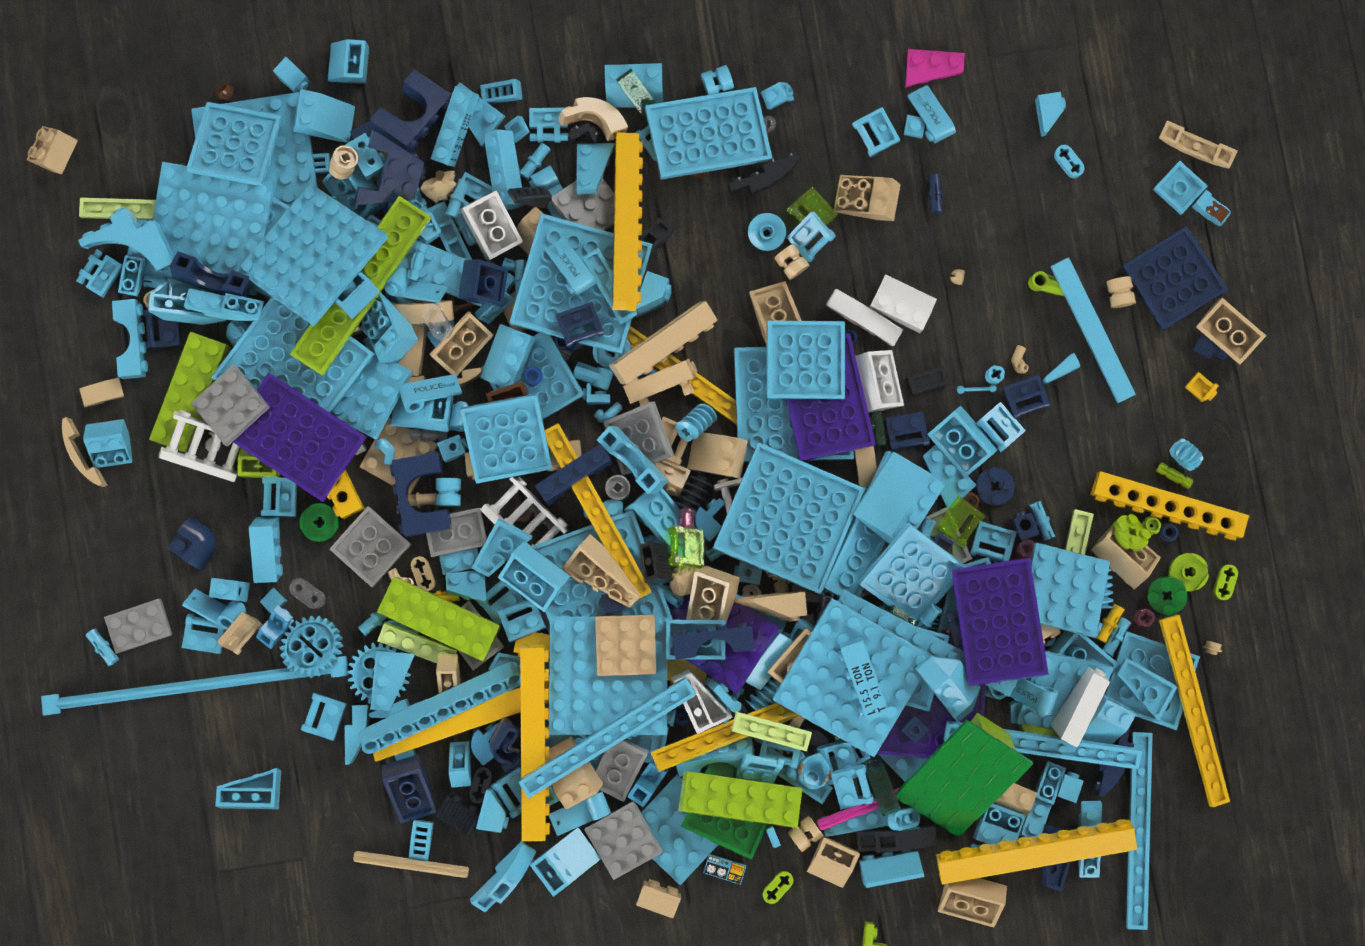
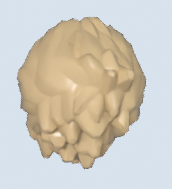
(440, 186)
(682, 580)

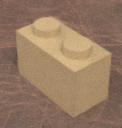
(447, 672)

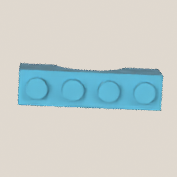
(132, 362)
(645, 472)
(728, 754)

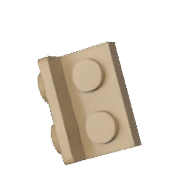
(675, 474)

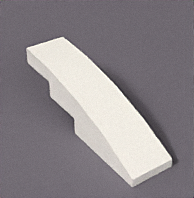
(864, 317)

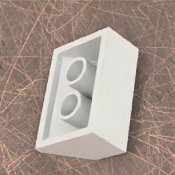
(491, 225)
(903, 304)
(879, 380)

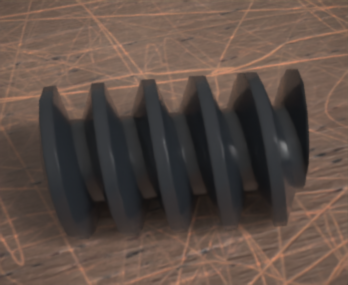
(695, 491)

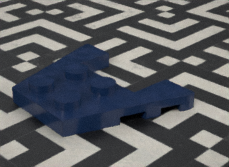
(399, 174)

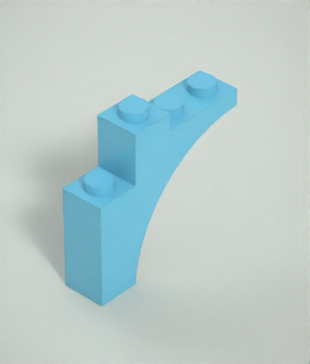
(125, 230)

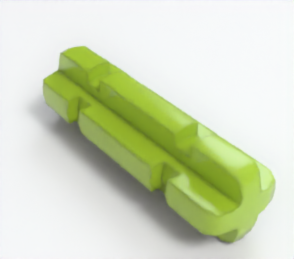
(1174, 475)

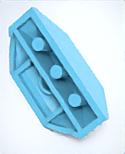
(168, 304)
(950, 684)

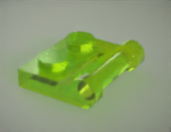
(813, 203)
(955, 518)
(692, 547)

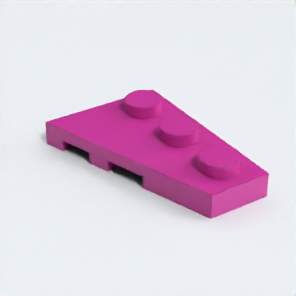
(932, 65)

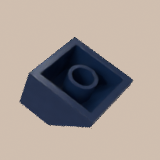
(483, 282)

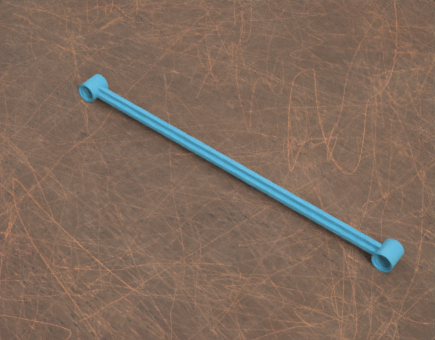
(53, 704)

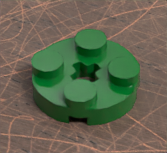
(311, 515)
(1167, 584)

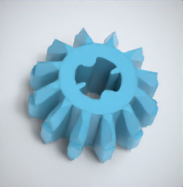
(1186, 454)

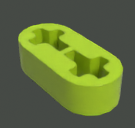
(1230, 583)
(774, 884)

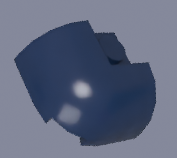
(194, 543)
(506, 742)

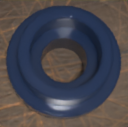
(1174, 532)

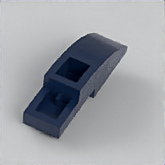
(1111, 774)

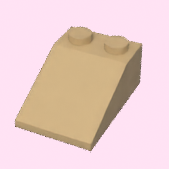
(773, 304)
(718, 454)
(712, 594)
(782, 605)
(579, 783)

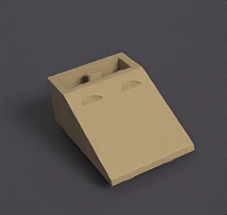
(867, 197)

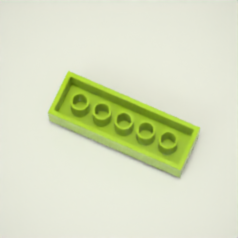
(191, 378)
(439, 618)
(740, 799)

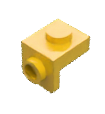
(1202, 387)

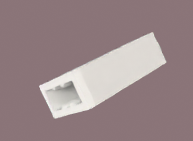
(1080, 706)

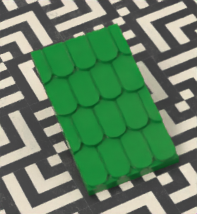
(965, 775)

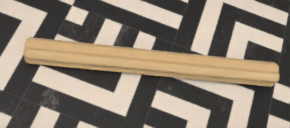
(411, 864)

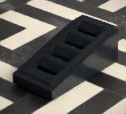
(531, 196)

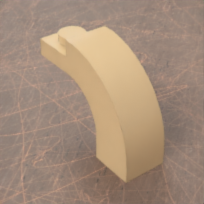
(596, 111)

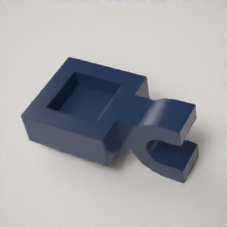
(1207, 348)

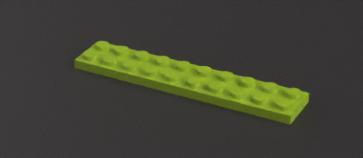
(326, 339)

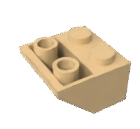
(51, 149)
(833, 861)
(659, 899)

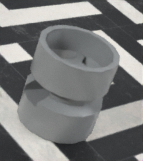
(618, 488)

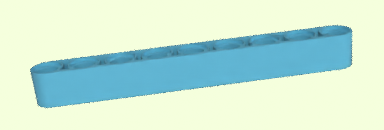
(440, 707)

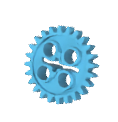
(324, 633)
(360, 672)

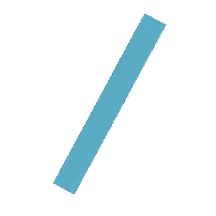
(1093, 330)

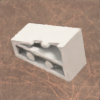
(704, 707)

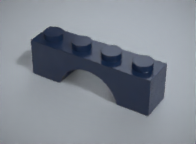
(191, 271)
(738, 638)

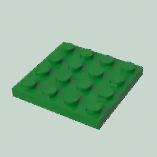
(732, 834)

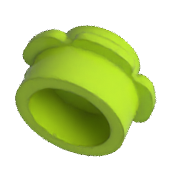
(1155, 522)

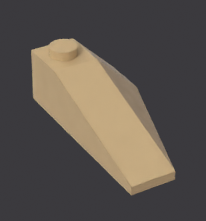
(597, 567)

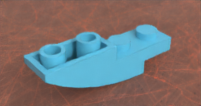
(132, 271)
(224, 307)
(1047, 790)
(1090, 816)
(508, 875)

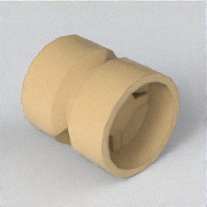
(343, 162)
(795, 267)
(1121, 292)
(802, 840)

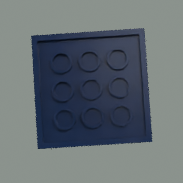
(1174, 278)

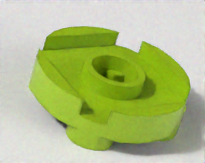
(1139, 536)
(1199, 571)

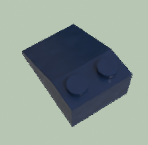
(408, 788)

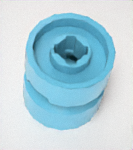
(723, 78)
(448, 492)

